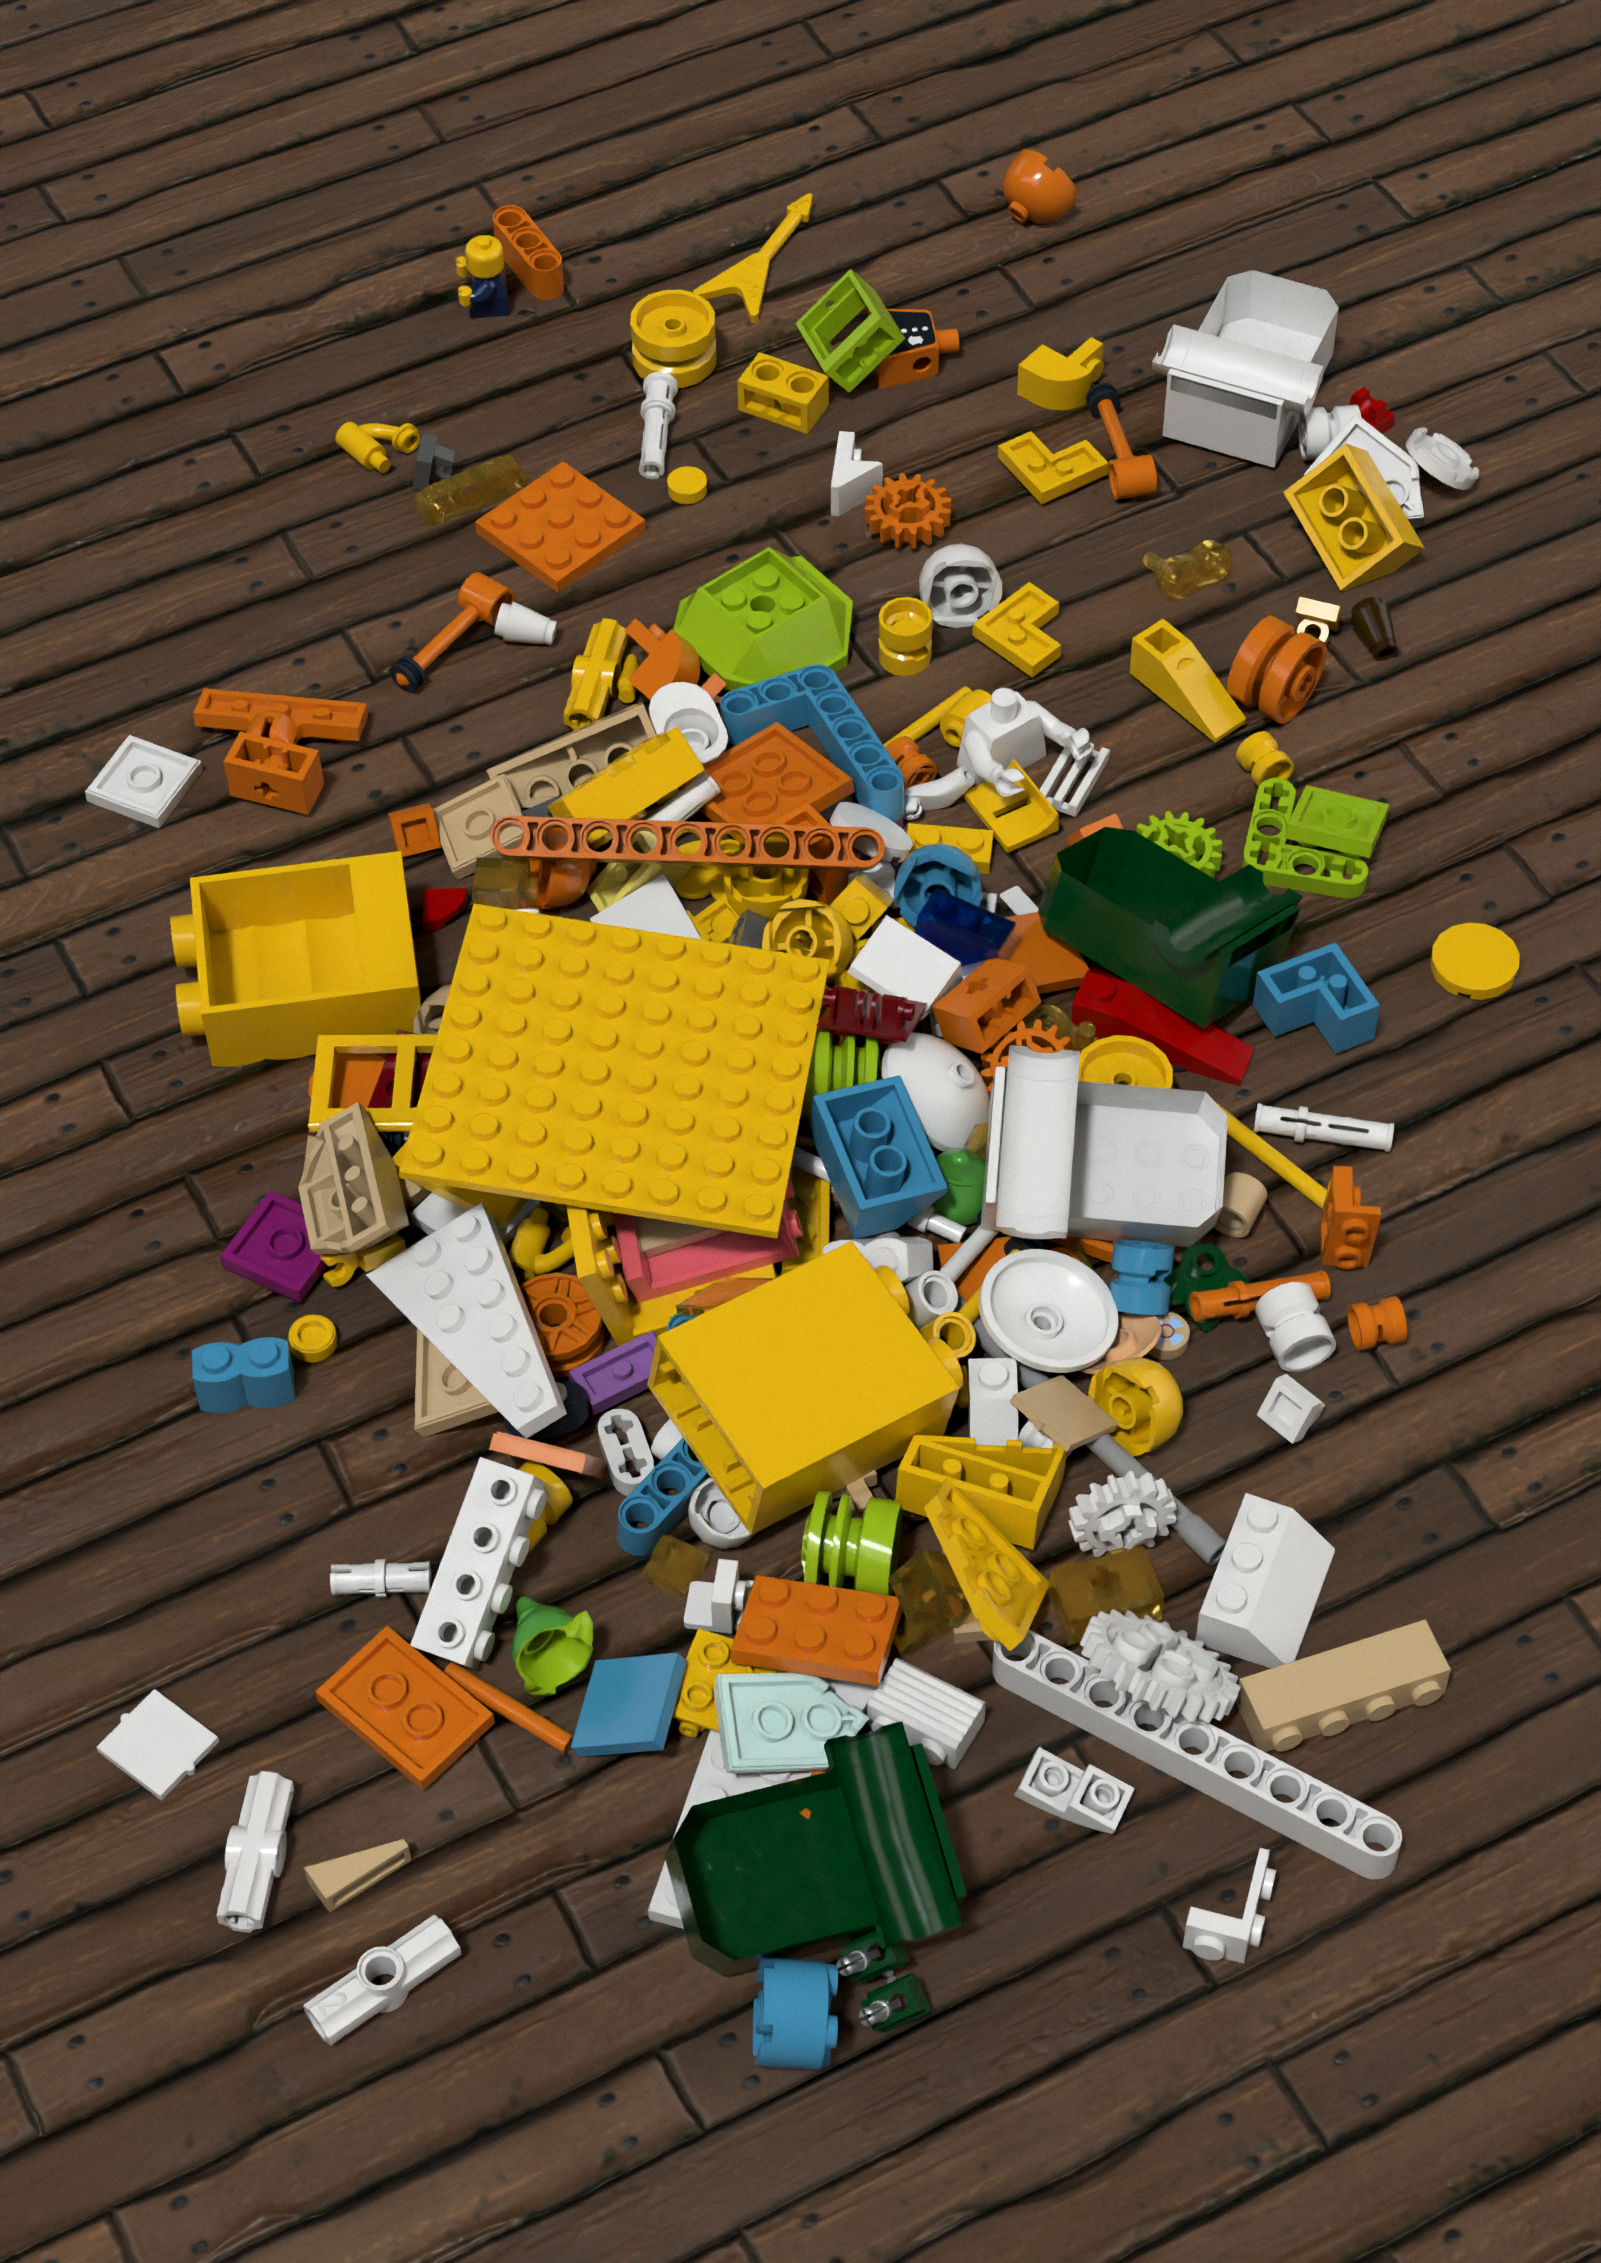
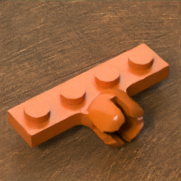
(280, 716)

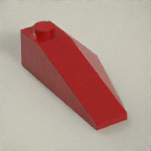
(1126, 1010)

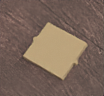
(1064, 1413)

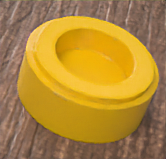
(687, 485)
(312, 1338)

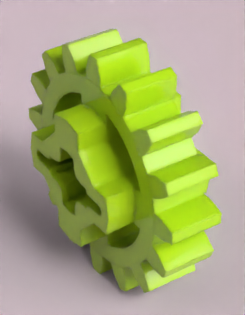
(1185, 840)

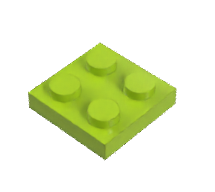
(1337, 822)

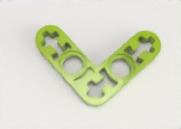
(1283, 857)

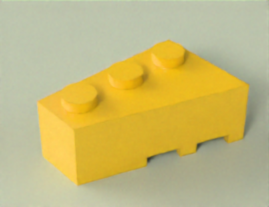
(1005, 1483)

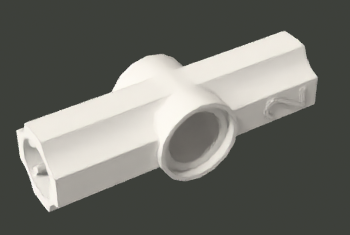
(255, 1852)
(356, 1999)

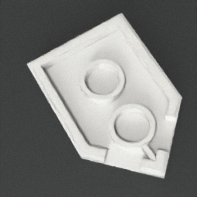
(1393, 463)

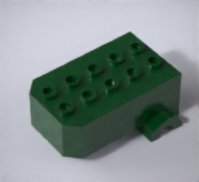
(1167, 921)
(785, 1886)

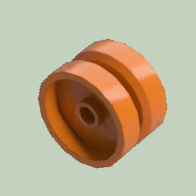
(1276, 669)

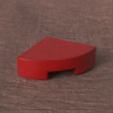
(441, 906)

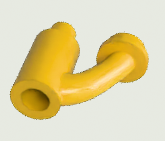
(362, 446)
(529, 1245)

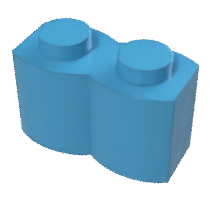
(243, 1375)

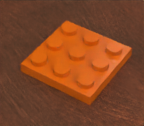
(560, 526)
(770, 778)

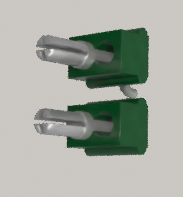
(883, 2004)

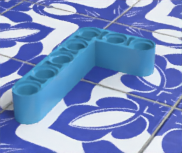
(819, 700)
(647, 1501)

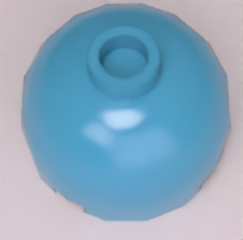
(931, 868)

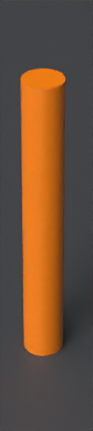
(510, 1708)

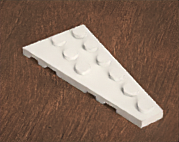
(471, 1308)

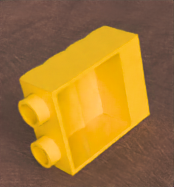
(296, 957)

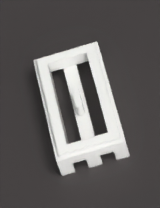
(1099, 762)

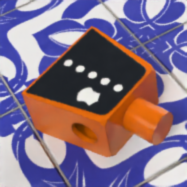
(919, 352)

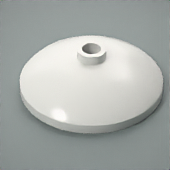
(941, 1086)
(1050, 1293)

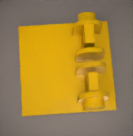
(696, 1699)

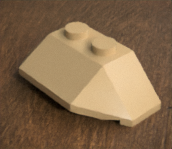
(350, 1186)

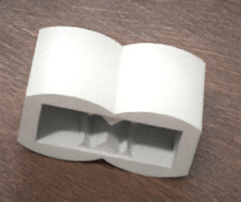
(904, 1255)

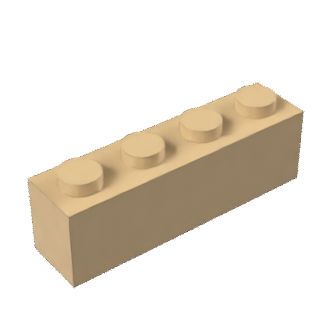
(1343, 1687)

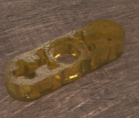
(436, 502)

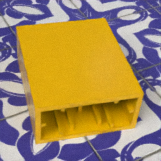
(804, 1384)

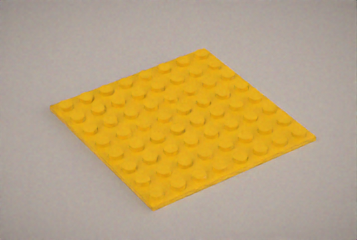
(619, 1071)

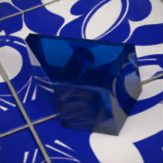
(962, 928)

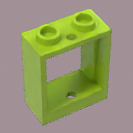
(864, 346)

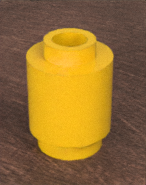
(954, 720)

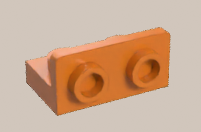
(1345, 1225)

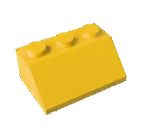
(1353, 518)

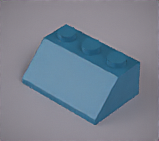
(875, 1155)

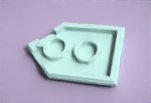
(779, 1721)

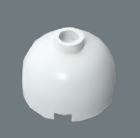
(959, 585)

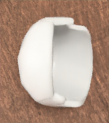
(715, 1519)

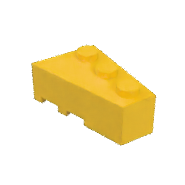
(632, 783)

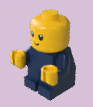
(489, 288)

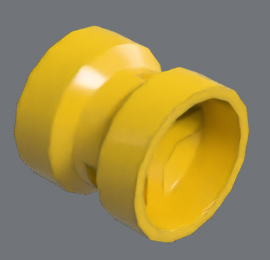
(1261, 757)

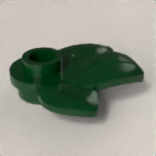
(1190, 1278)

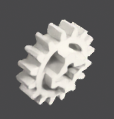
(1122, 1513)

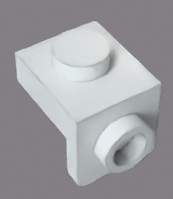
(715, 1604)

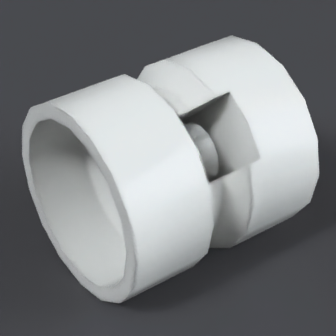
(1320, 428)
(1295, 1327)

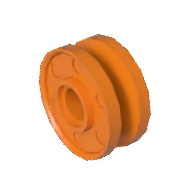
(563, 1301)

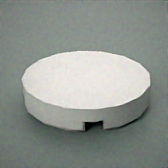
(1442, 459)
(895, 838)

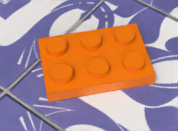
(816, 1630)
(405, 1707)

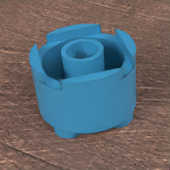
(793, 2014)

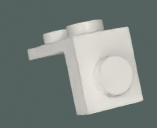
(1226, 1937)

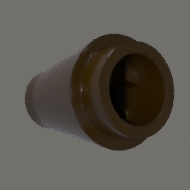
(1374, 625)

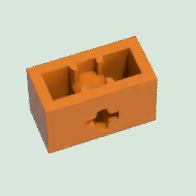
(274, 772)
(986, 1004)

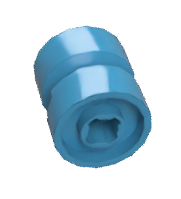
(1141, 1276)

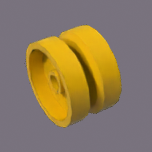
(674, 336)
(1125, 1062)

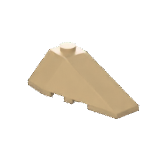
(574, 757)

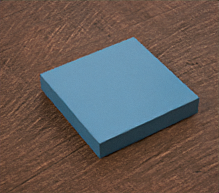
(629, 1705)

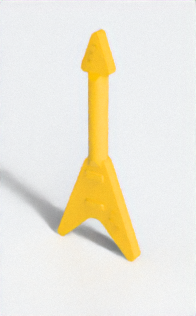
(750, 275)

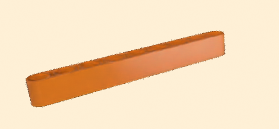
(667, 833)

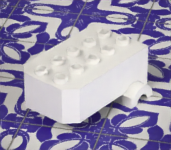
(1248, 366)
(1099, 1156)

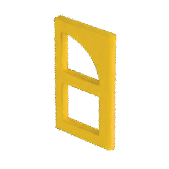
(393, 1119)

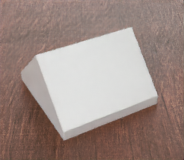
(905, 965)

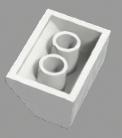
(1265, 1585)

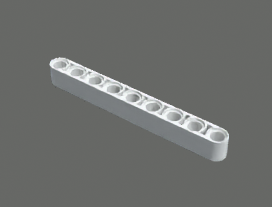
(1209, 1769)

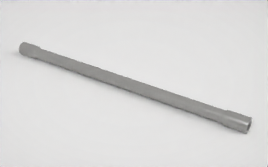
(1189, 1526)

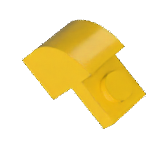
(1059, 380)

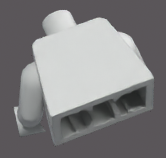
(1009, 730)

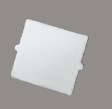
(158, 1744)

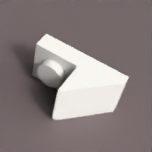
(851, 476)

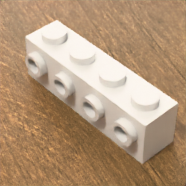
(479, 1564)

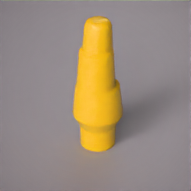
(624, 686)

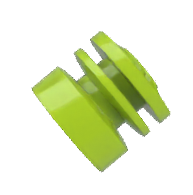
(840, 1066)
(852, 1545)

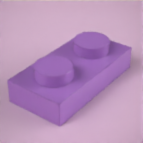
(616, 1373)

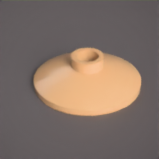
(1134, 1338)

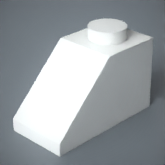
(990, 1389)

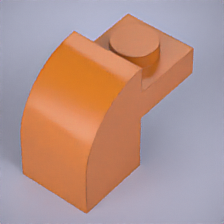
(669, 658)

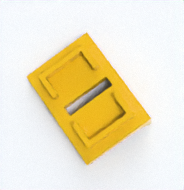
(1020, 825)

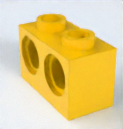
(783, 392)

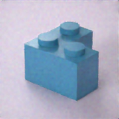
(1319, 990)

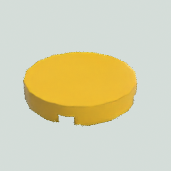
(1475, 960)

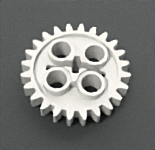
(1160, 1666)

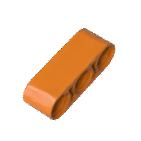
(529, 252)

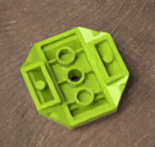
(767, 620)

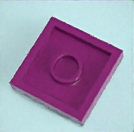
(275, 1249)

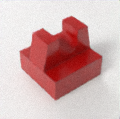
(1373, 411)

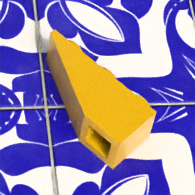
(1182, 678)

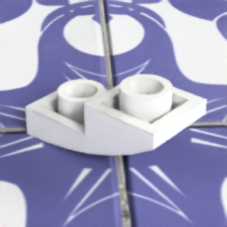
(1075, 1795)

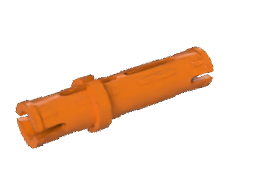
(1241, 1298)

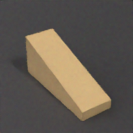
(349, 1875)

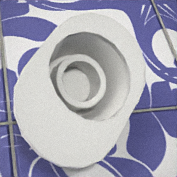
(694, 714)

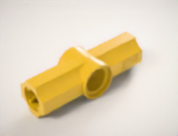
(595, 674)

